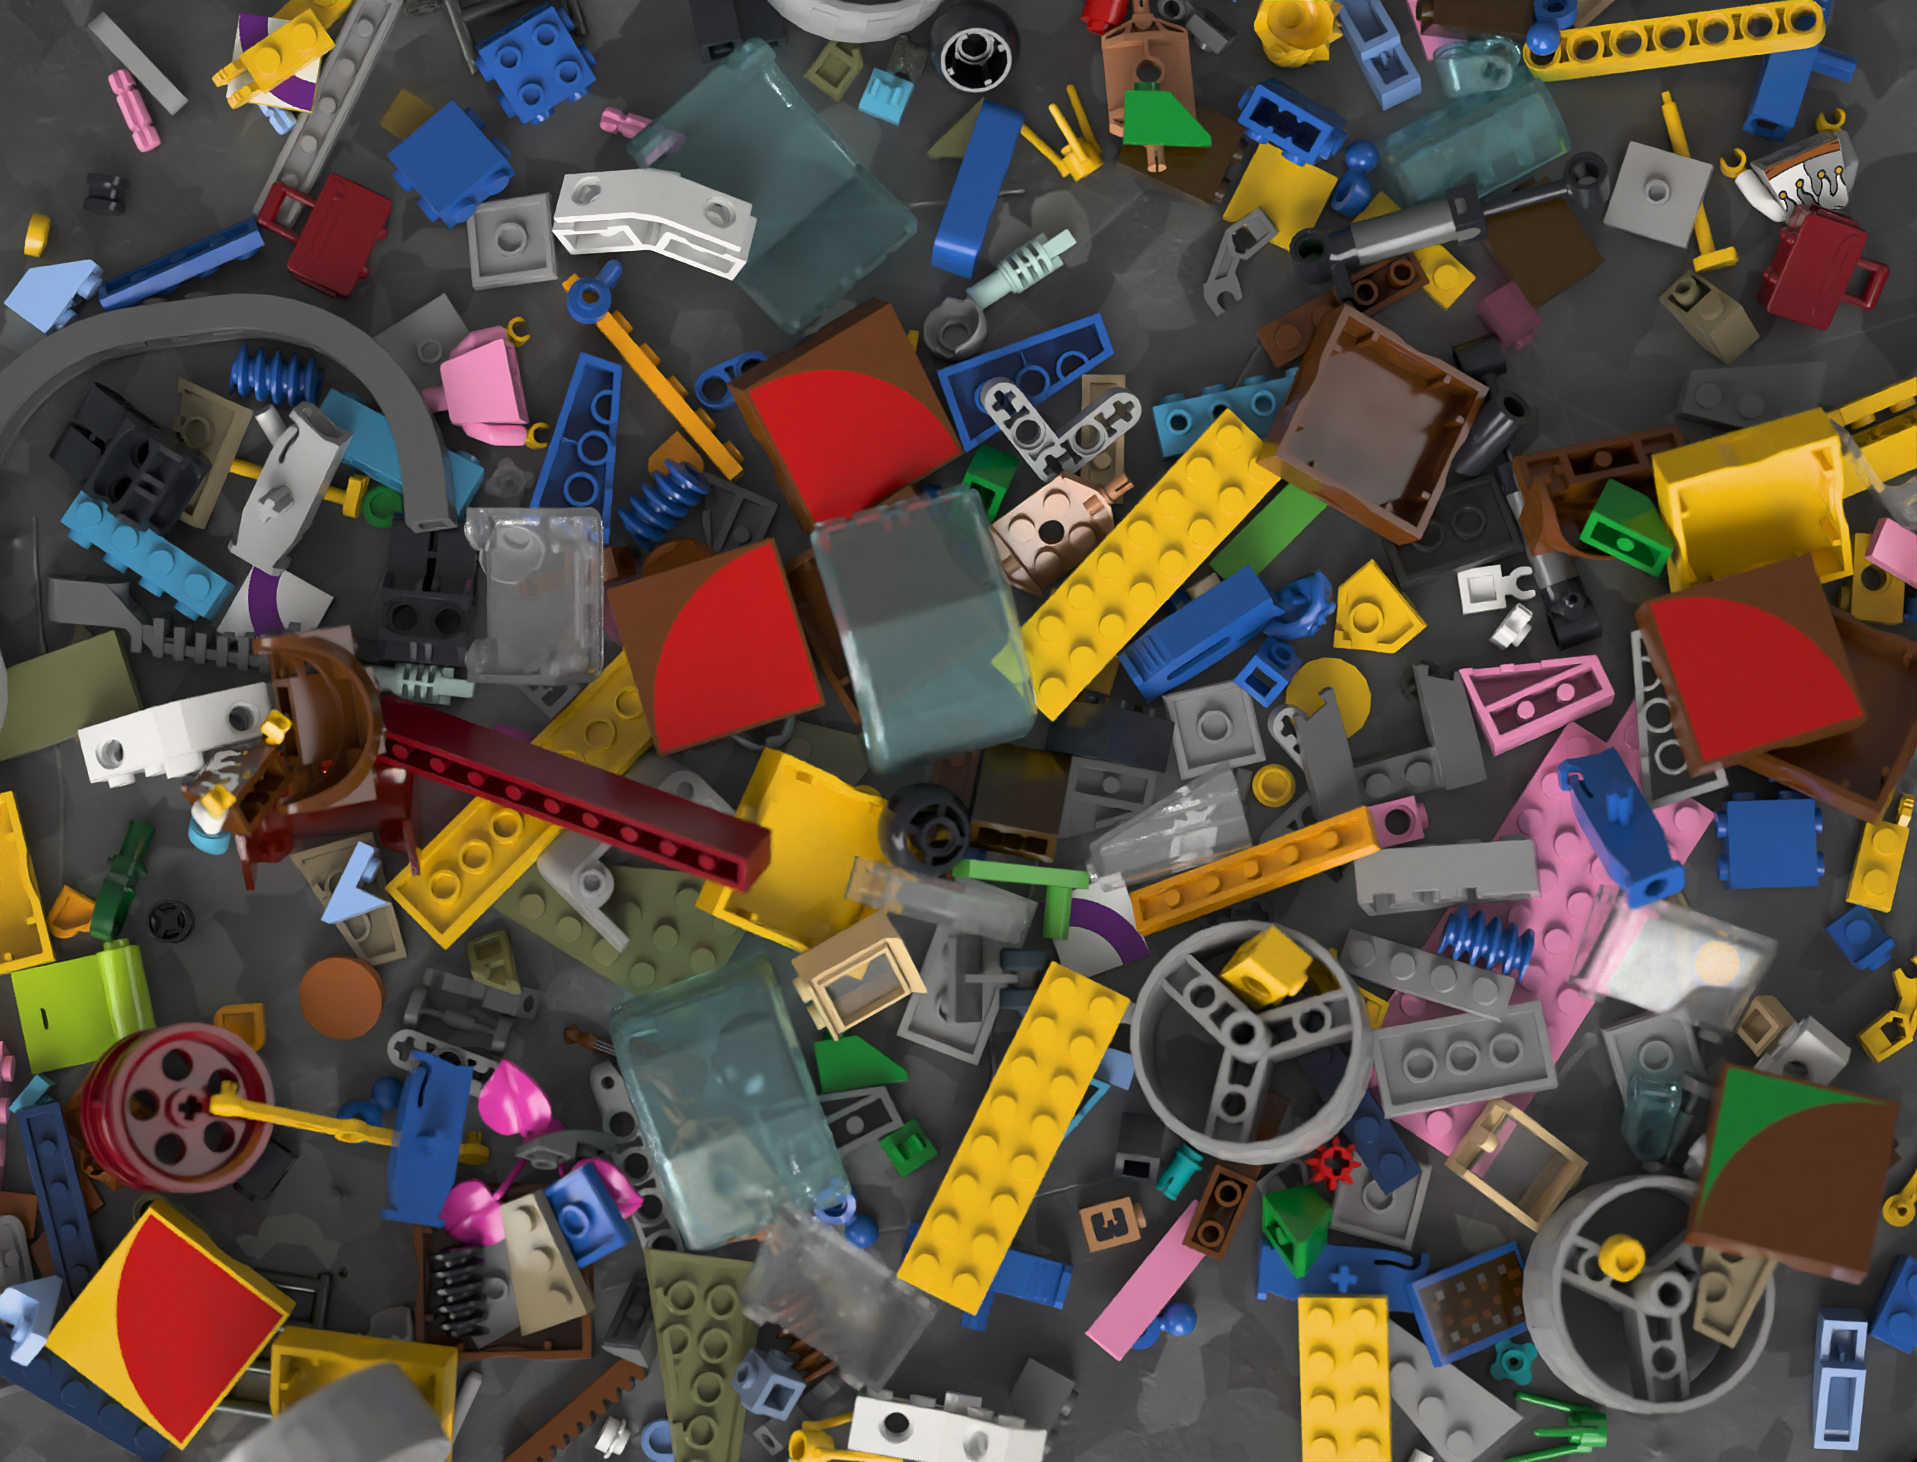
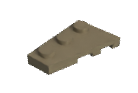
(215, 429)
(372, 935)
(541, 1265)
(1729, 1293)

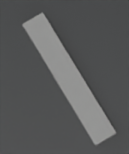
(337, 93)

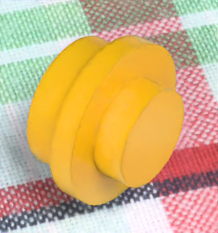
(1273, 785)

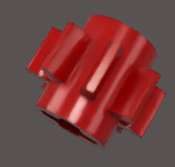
(1324, 1172)

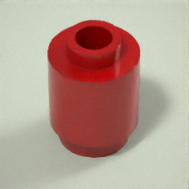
(1103, 15)

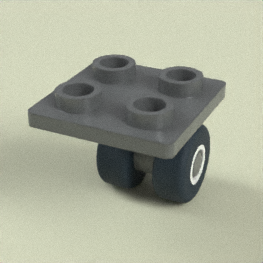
(965, 977)

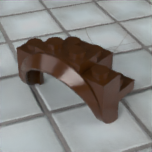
(1577, 479)
(331, 715)

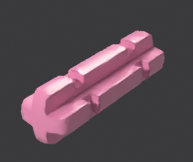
(134, 110)
(614, 121)

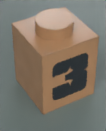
(1112, 1222)

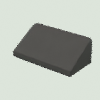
(633, 1327)

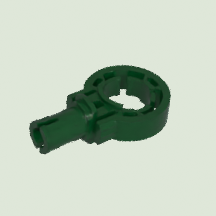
(120, 883)

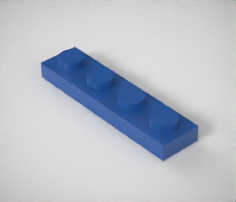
(195, 259)

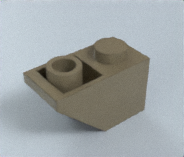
(1710, 316)

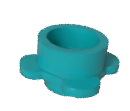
(1519, 1372)

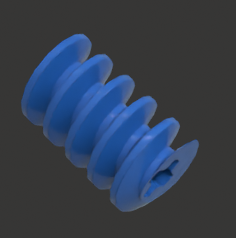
(276, 377)
(664, 502)
(1487, 941)

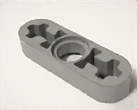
(137, 63)
(422, 1042)

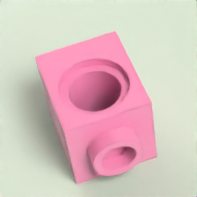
(1415, 815)

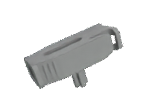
(290, 489)

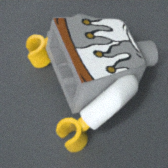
(1805, 173)

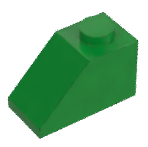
(1159, 119)
(991, 476)
(1628, 528)
(853, 1064)
(1297, 1225)

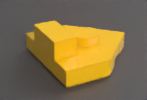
(1374, 612)

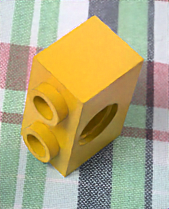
(1868, 606)
(1266, 969)

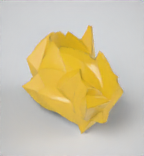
(1297, 30)

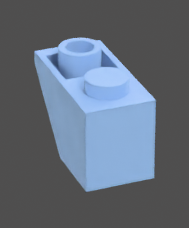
(53, 293)

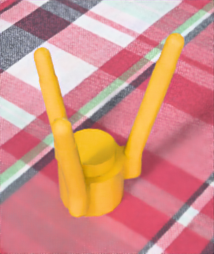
(1079, 156)
(815, 1446)

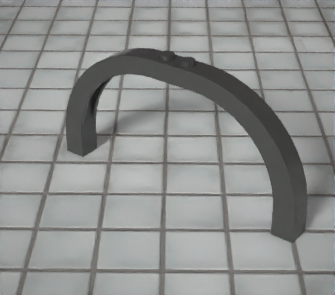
(206, 319)

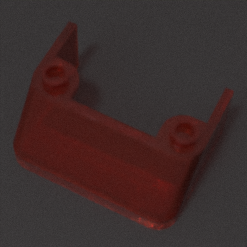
(393, 814)

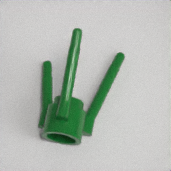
(1584, 1430)

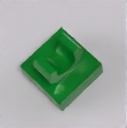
(908, 1147)

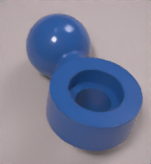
(1550, 17)
(1353, 189)
(384, 1096)
(858, 1227)
(1178, 1319)

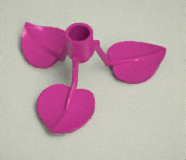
(510, 1105)

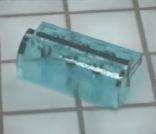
(1477, 140)

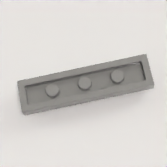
(1427, 975)

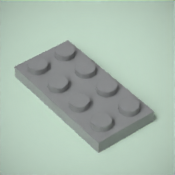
(924, 1017)
(1462, 1060)

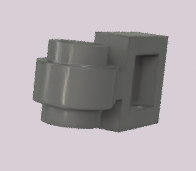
(1207, 29)

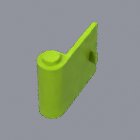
(82, 1006)

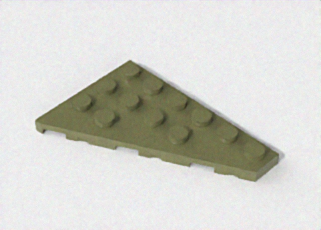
(650, 907)

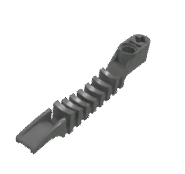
(108, 603)

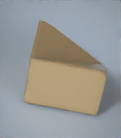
(1764, 1024)

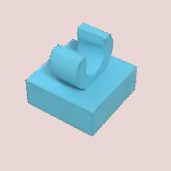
(886, 96)
(35, 1092)

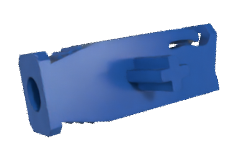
(1785, 78)
(1199, 632)
(1621, 827)
(426, 1140)
(1341, 1271)
(1019, 1275)

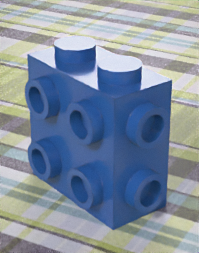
(536, 64)
(1291, 121)
(451, 164)
(1769, 841)

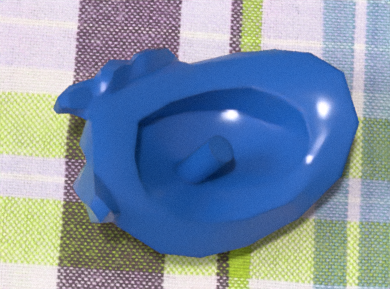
(1305, 606)

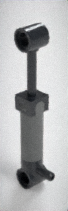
(1433, 223)
(1556, 575)

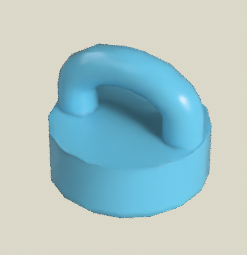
(208, 843)

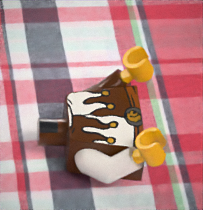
(240, 784)

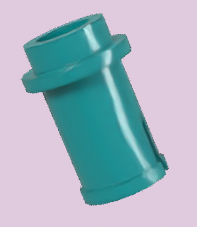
(1179, 1170)

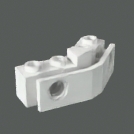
(654, 213)
(175, 735)
(1803, 1042)
(943, 1432)

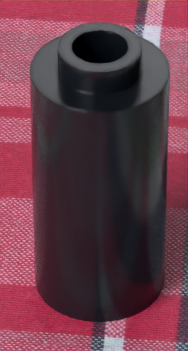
(1491, 432)

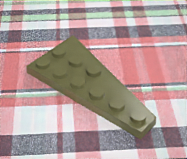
(699, 1348)

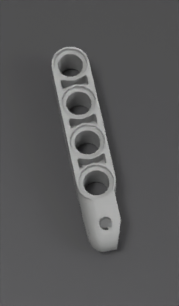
(609, 1103)

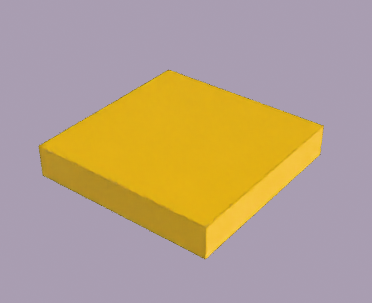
(1286, 191)

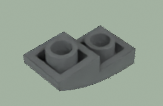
(561, 1146)

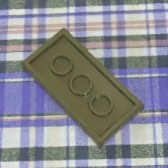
(67, 693)

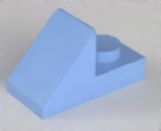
(348, 896)
(31, 1311)

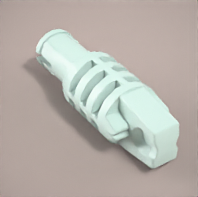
(1022, 268)
(422, 683)

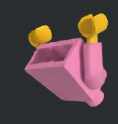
(486, 389)

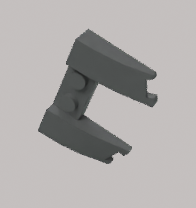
(1447, 760)

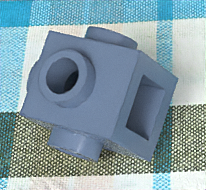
(768, 1383)

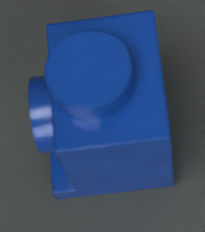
(1277, 661)

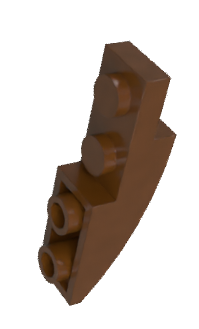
(1375, 291)
(1230, 1188)

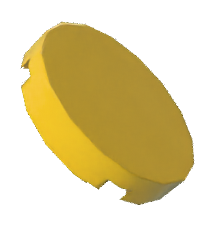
(1348, 685)

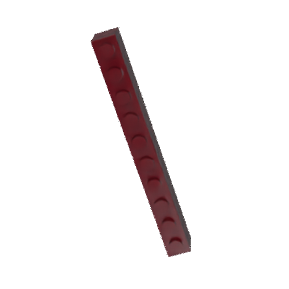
(574, 795)

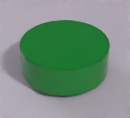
(380, 505)

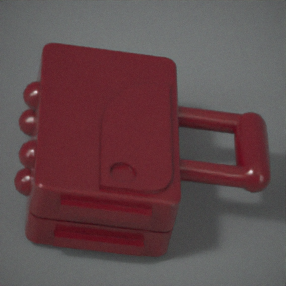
(337, 235)
(1815, 267)

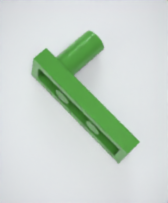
(1058, 892)

